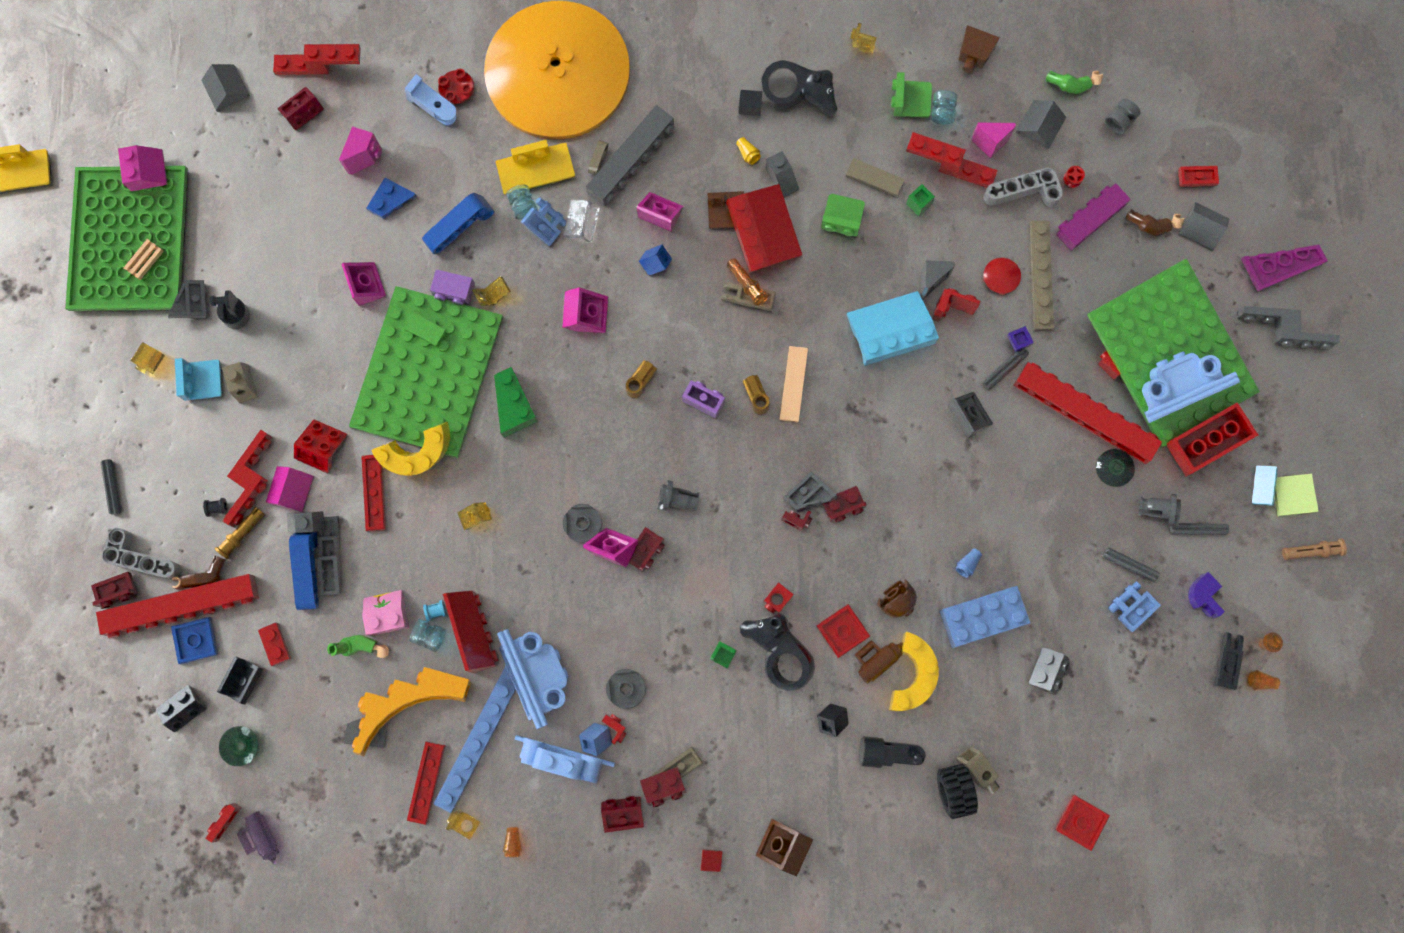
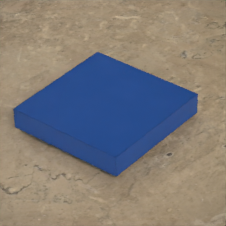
(194, 640)

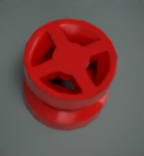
(1075, 172)

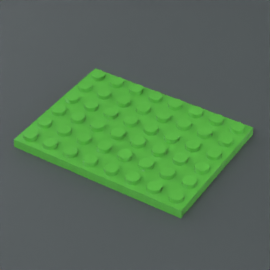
(110, 228)
(1162, 320)
(424, 385)

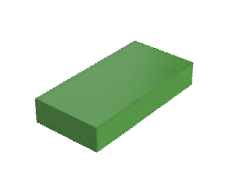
(425, 329)

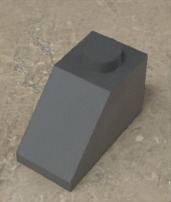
(782, 173)
(305, 522)

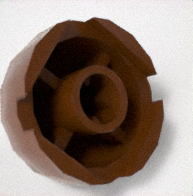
(899, 600)

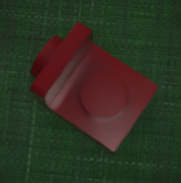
(793, 519)

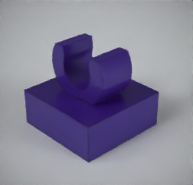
(1020, 339)

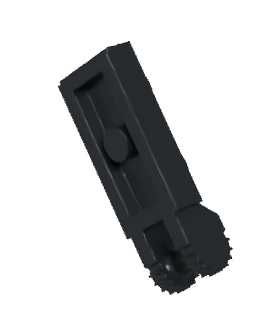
(1229, 662)

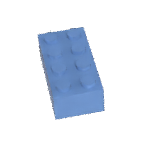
(984, 616)

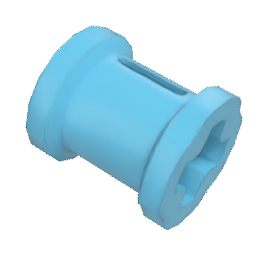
(435, 610)

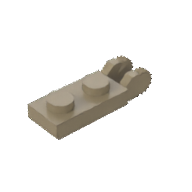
(746, 300)

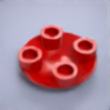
(456, 86)
(1002, 275)

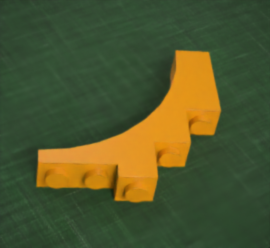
(402, 695)

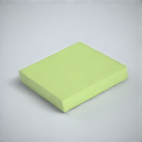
(1295, 495)

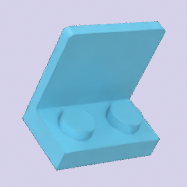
(198, 379)

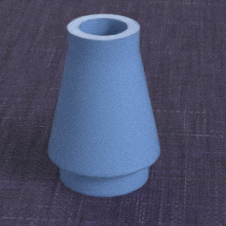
(968, 564)

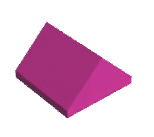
(992, 136)
(659, 211)
(363, 281)
(289, 488)
(612, 546)

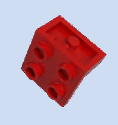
(953, 299)
(318, 445)

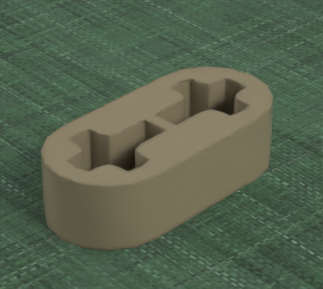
(598, 157)

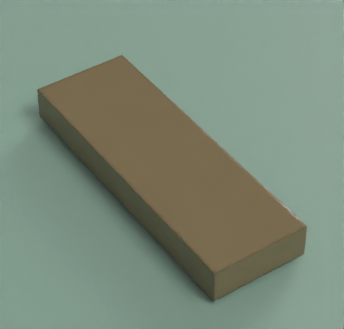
(875, 177)
(685, 762)

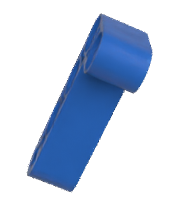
(453, 224)
(304, 570)

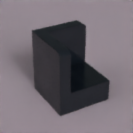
(750, 102)
(833, 720)

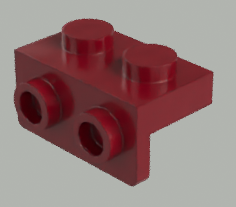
(647, 547)
(113, 589)
(663, 787)

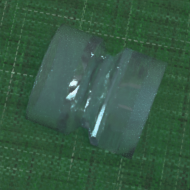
(944, 107)
(520, 200)
(421, 632)

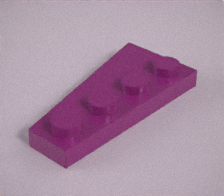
(1277, 267)

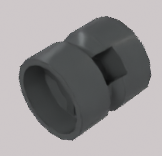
(1122, 117)

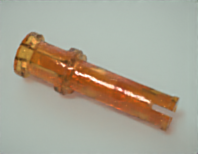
(750, 286)

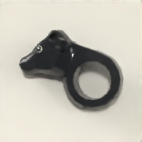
(811, 85)
(776, 638)

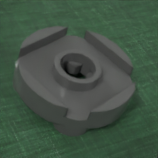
(574, 515)
(633, 680)

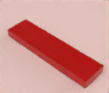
(373, 494)
(426, 783)

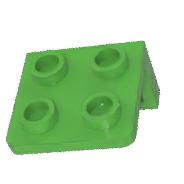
(911, 97)
(843, 215)

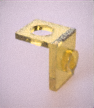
(493, 293)
(455, 821)

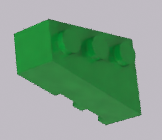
(512, 403)

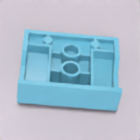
(892, 328)

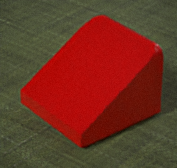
(711, 860)

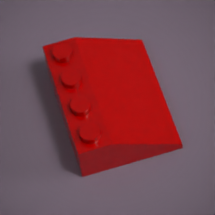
(764, 227)
(470, 631)

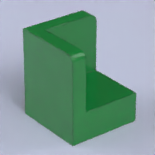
(920, 200)
(723, 654)

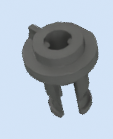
(676, 497)
(1161, 508)

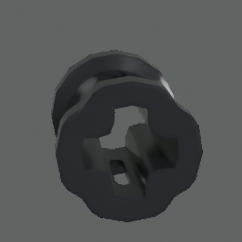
(215, 507)

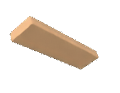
(793, 384)

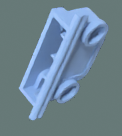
(1183, 382)
(534, 673)
(561, 760)

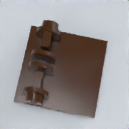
(718, 210)

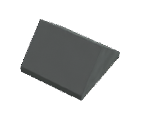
(224, 85)
(1042, 122)
(1204, 226)
(934, 274)
(970, 414)

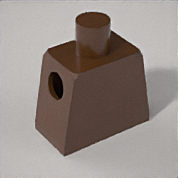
(976, 48)

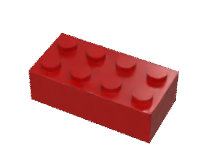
(1211, 439)

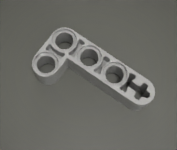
(1022, 190)
(141, 560)

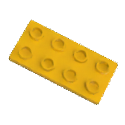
(535, 165)
(23, 168)

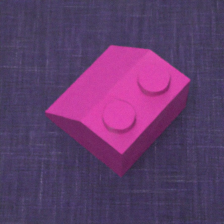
(359, 151)
(142, 167)
(585, 311)

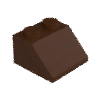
(784, 847)

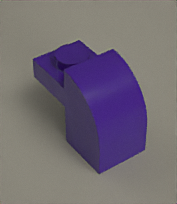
(1201, 594)

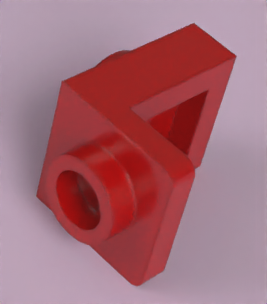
(614, 722)

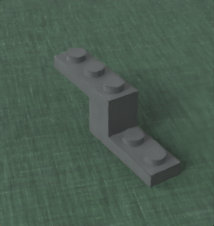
(1288, 327)

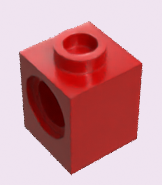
(780, 590)

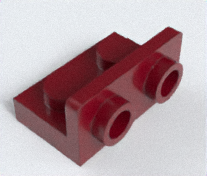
(300, 108)
(847, 502)
(622, 814)

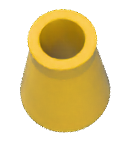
(749, 152)

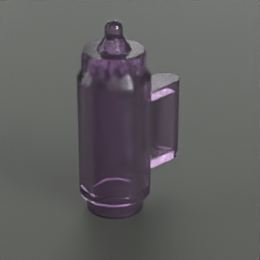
(261, 837)

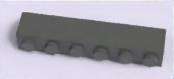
(630, 155)

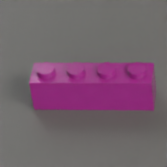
(1095, 215)

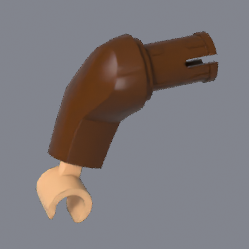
(1152, 226)
(202, 578)

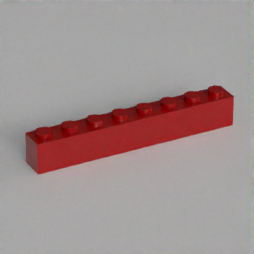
(1088, 413)
(176, 605)

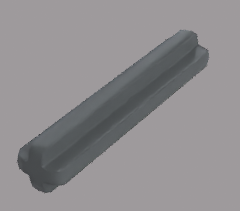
(1005, 368)
(110, 487)
(1199, 528)
(1131, 564)

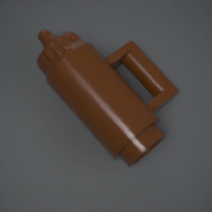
(879, 662)

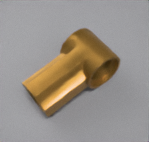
(641, 378)
(756, 393)

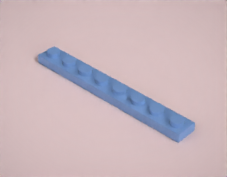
(476, 743)

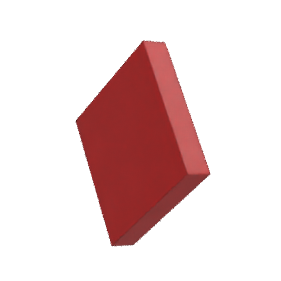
(843, 631)
(1082, 822)

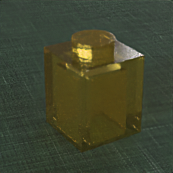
(147, 358)

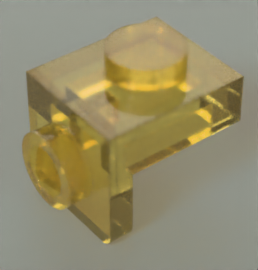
(862, 41)
(474, 515)

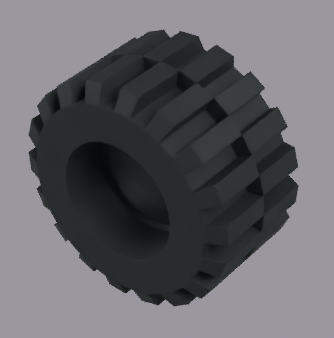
(957, 791)

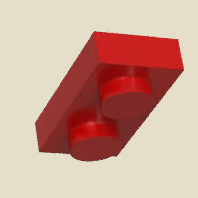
(1198, 176)
(274, 644)
(218, 828)

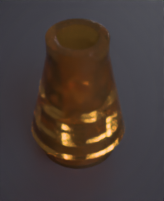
(1271, 642)
(1260, 680)
(512, 843)

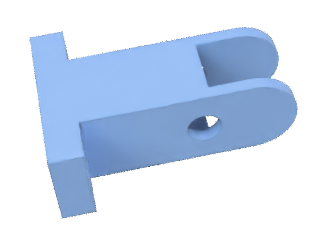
(428, 100)

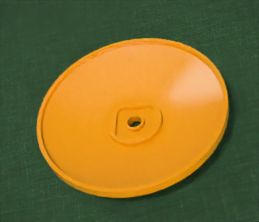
(562, 98)

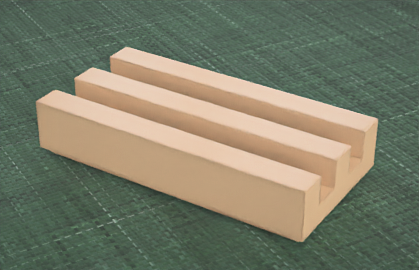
(141, 257)

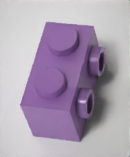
(452, 287)
(703, 398)

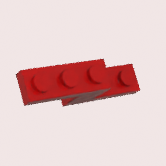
(316, 59)
(951, 160)
(247, 478)

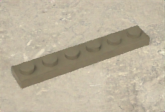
(1041, 276)

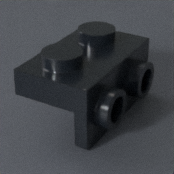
(240, 680)
(180, 709)

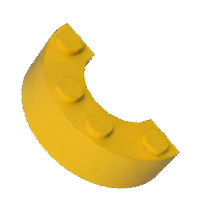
(406, 463)
(925, 674)

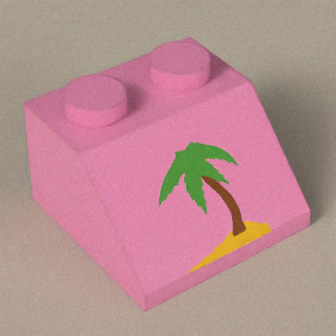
(384, 613)

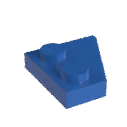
(389, 198)

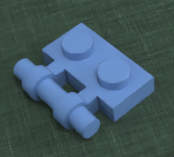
(540, 226)
(1137, 612)

